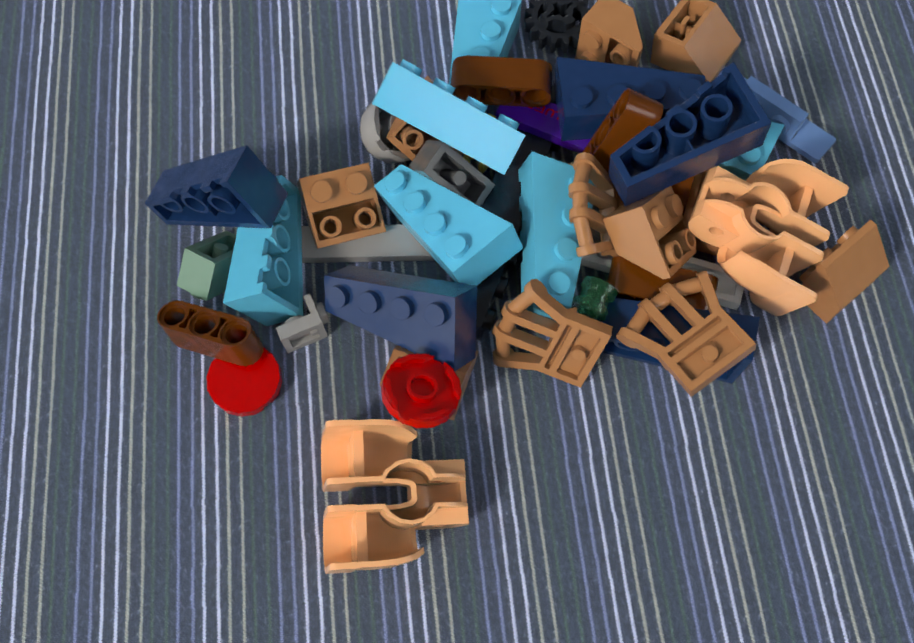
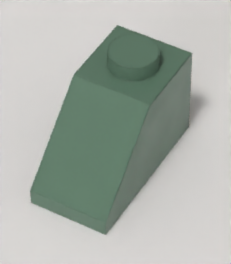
(207, 266)

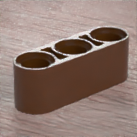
(502, 80)
(625, 120)
(637, 283)
(210, 332)

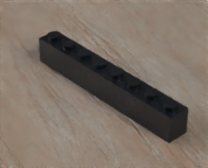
(504, 203)

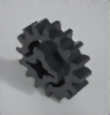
(556, 24)

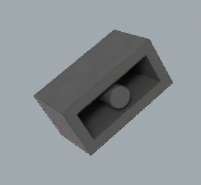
(449, 169)

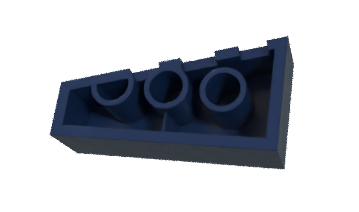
(590, 89)
(698, 135)
(219, 191)
(623, 310)
(408, 311)

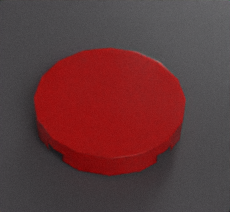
(244, 388)
(420, 390)

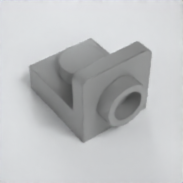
(306, 329)

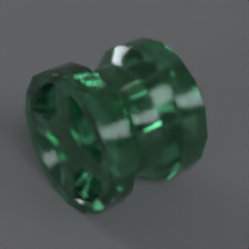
(594, 298)

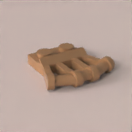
(602, 196)
(573, 340)
(701, 352)

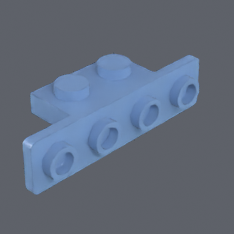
(797, 131)

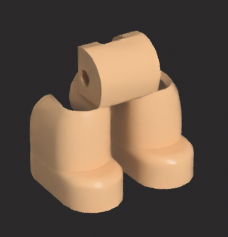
(758, 258)
(381, 534)

